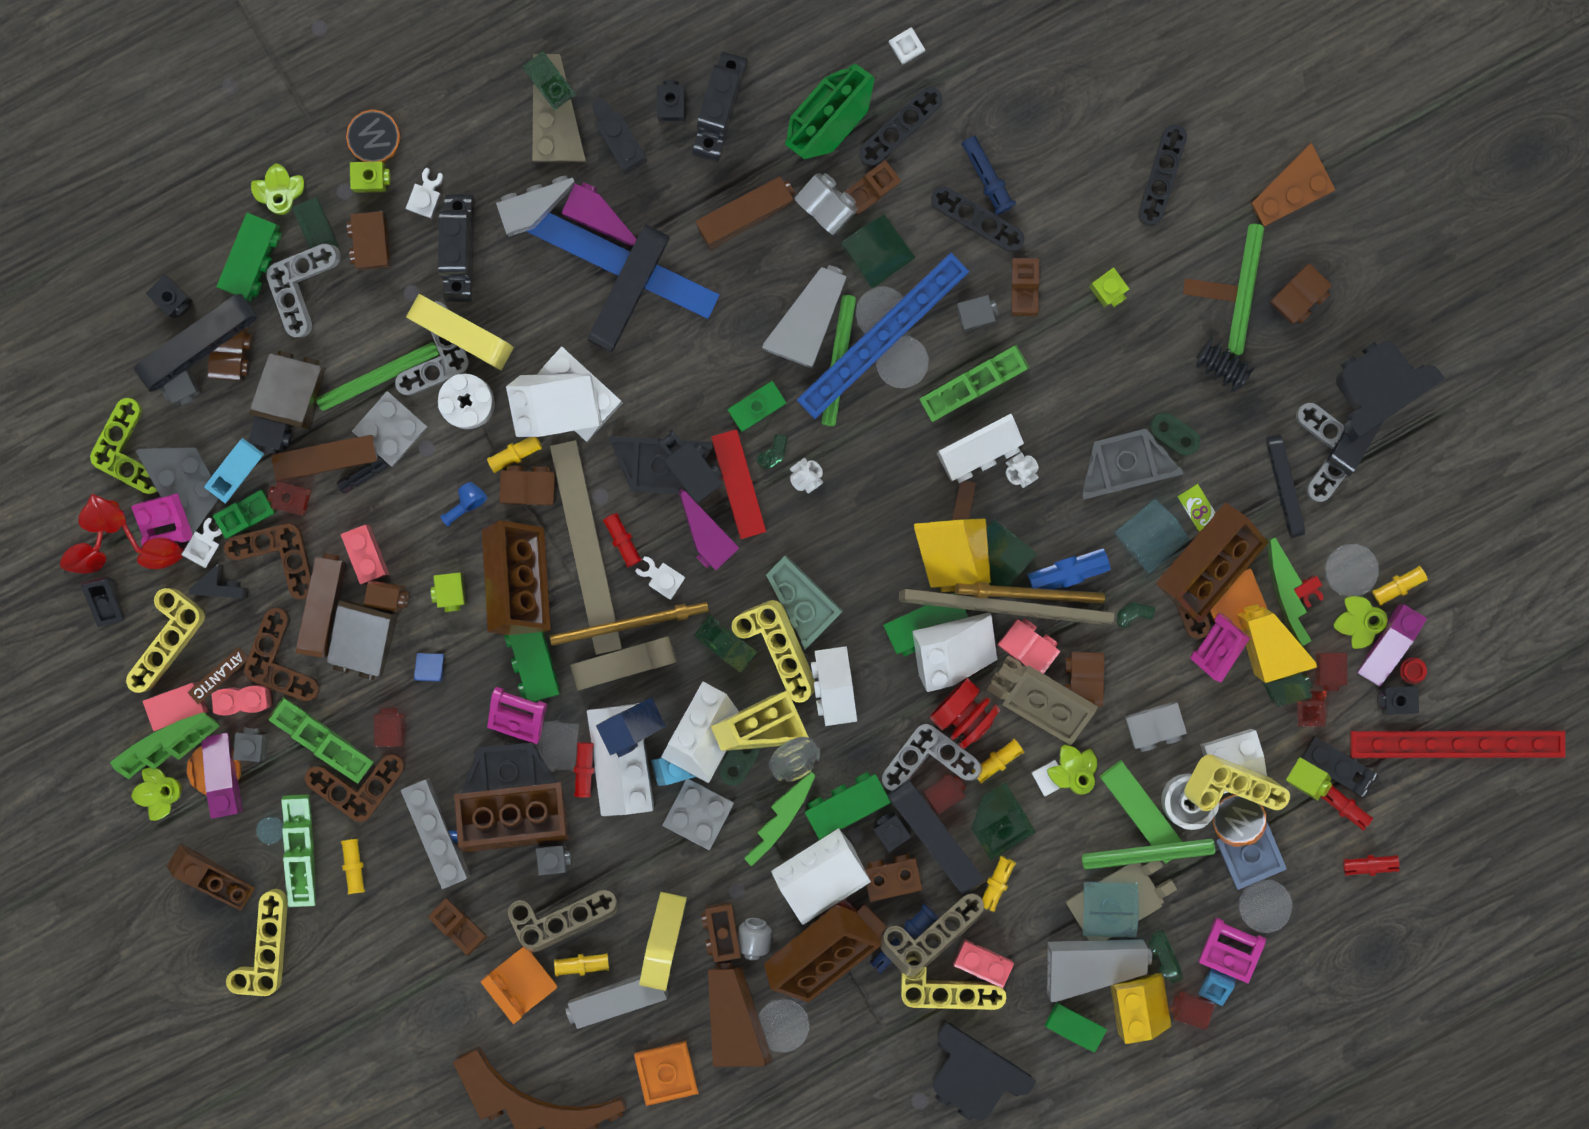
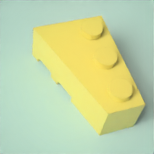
(760, 725)

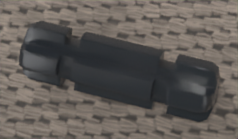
(361, 475)

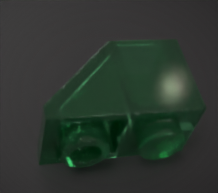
(548, 80)
(725, 643)
(1289, 689)

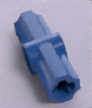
(1070, 571)

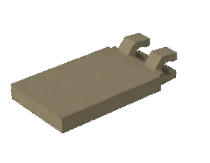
(1041, 700)
(1148, 895)

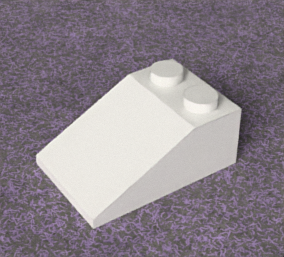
(552, 404)
(954, 650)

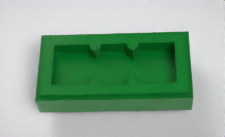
(757, 406)

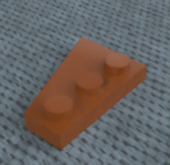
(1294, 188)

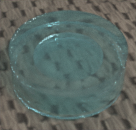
(270, 830)

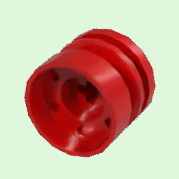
(965, 713)

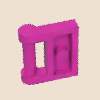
(160, 513)
(1220, 648)
(513, 721)
(1229, 959)

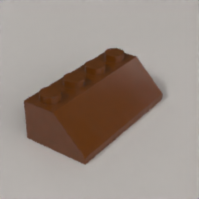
(1212, 562)
(515, 578)
(511, 817)
(821, 954)

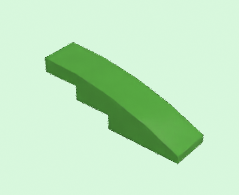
(974, 383)
(1284, 583)
(171, 740)
(320, 740)
(1139, 806)
(786, 809)
(299, 850)

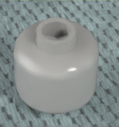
(754, 938)

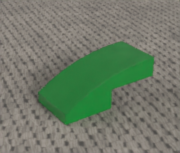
(244, 514)
(1075, 1027)

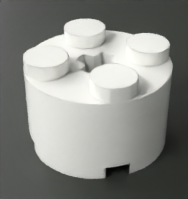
(462, 386)
(1180, 813)

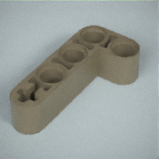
(623, 663)
(566, 915)
(938, 932)

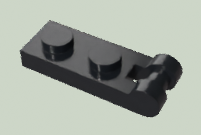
(1339, 766)

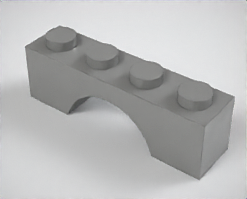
(438, 843)

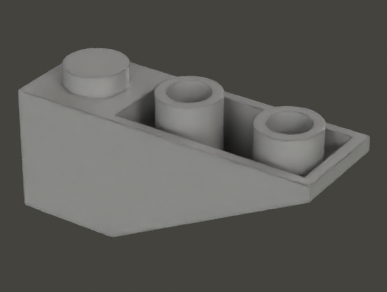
(529, 209)

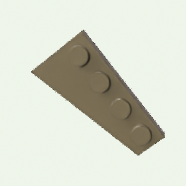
(555, 132)

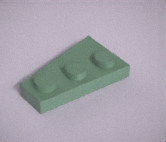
(803, 600)

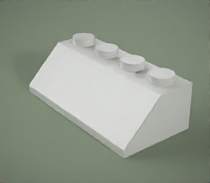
(621, 781)

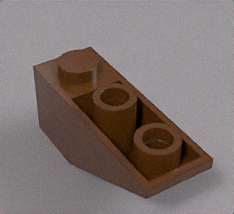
(209, 877)

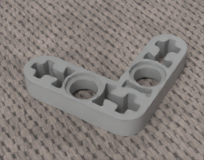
(291, 277)
(442, 362)
(1316, 479)
(934, 749)

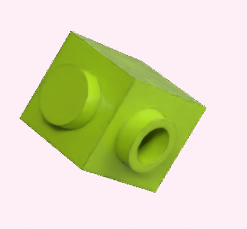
(369, 177)
(1109, 288)
(449, 591)
(1309, 779)

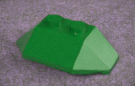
(830, 112)

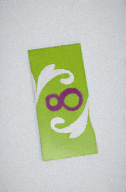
(1197, 506)

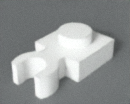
(425, 198)
(201, 547)
(664, 579)

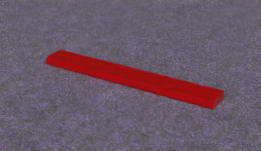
(1458, 744)

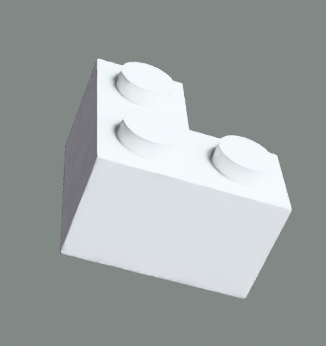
(834, 686)

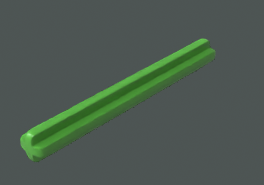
(1246, 288)
(840, 348)
(377, 376)
(1148, 854)

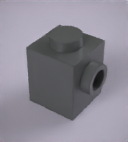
(977, 312)
(181, 389)
(250, 745)
(553, 859)

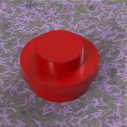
(1413, 670)

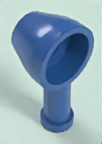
(470, 498)

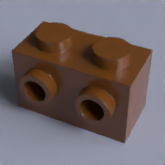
(369, 241)
(892, 877)
(722, 931)

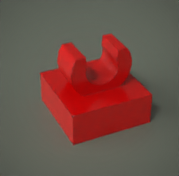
(1308, 587)

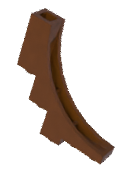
(493, 1093)

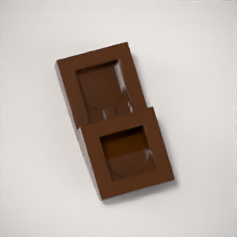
(873, 186)
(1024, 287)
(457, 926)

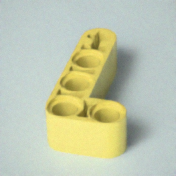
(460, 332)
(161, 643)
(779, 652)
(1217, 775)
(265, 941)
(662, 941)
(953, 990)

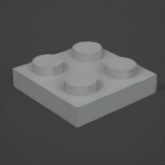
(392, 426)
(698, 814)

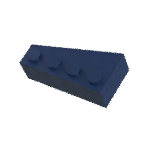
(629, 727)

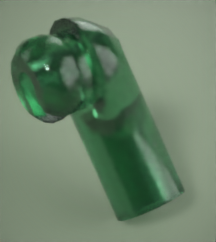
(774, 455)
(1132, 611)

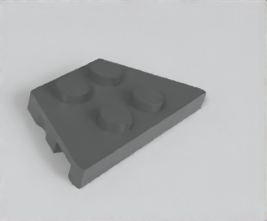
(1126, 463)
(181, 473)

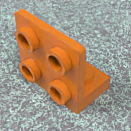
(519, 984)

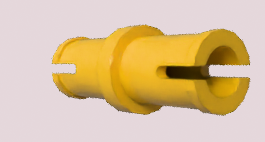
(514, 453)
(1400, 585)
(999, 760)
(352, 866)
(997, 883)
(581, 964)

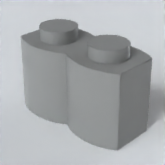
(826, 203)
(1156, 725)

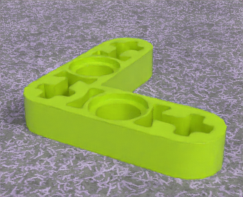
(116, 456)

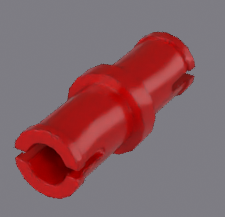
(622, 540)
(583, 769)
(1347, 808)
(1371, 865)

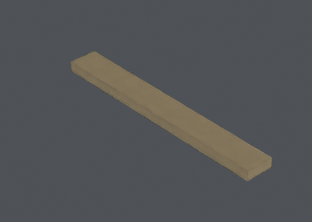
(585, 543)
(1006, 607)

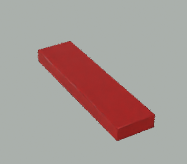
(738, 484)

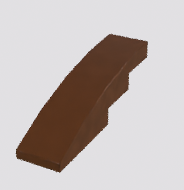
(324, 458)

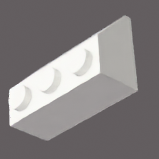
(608, 403)
(981, 449)
(693, 742)
(821, 876)

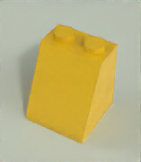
(954, 552)
(1271, 646)
(1141, 1008)

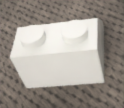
(1240, 749)

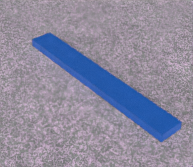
(612, 259)
(882, 335)

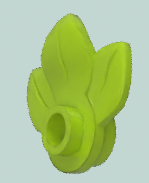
(275, 186)
(1356, 621)
(1072, 767)
(153, 793)

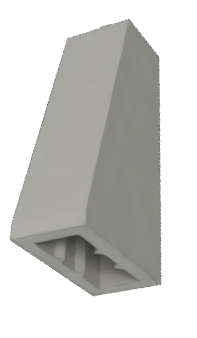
(806, 322)
(1092, 965)
(612, 1001)

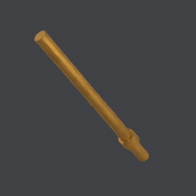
(983, 590)
(680, 613)

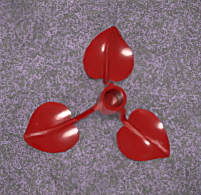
(107, 516)

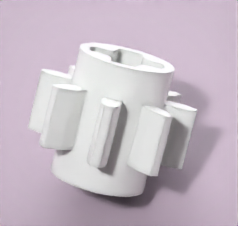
(1022, 470)
(806, 475)

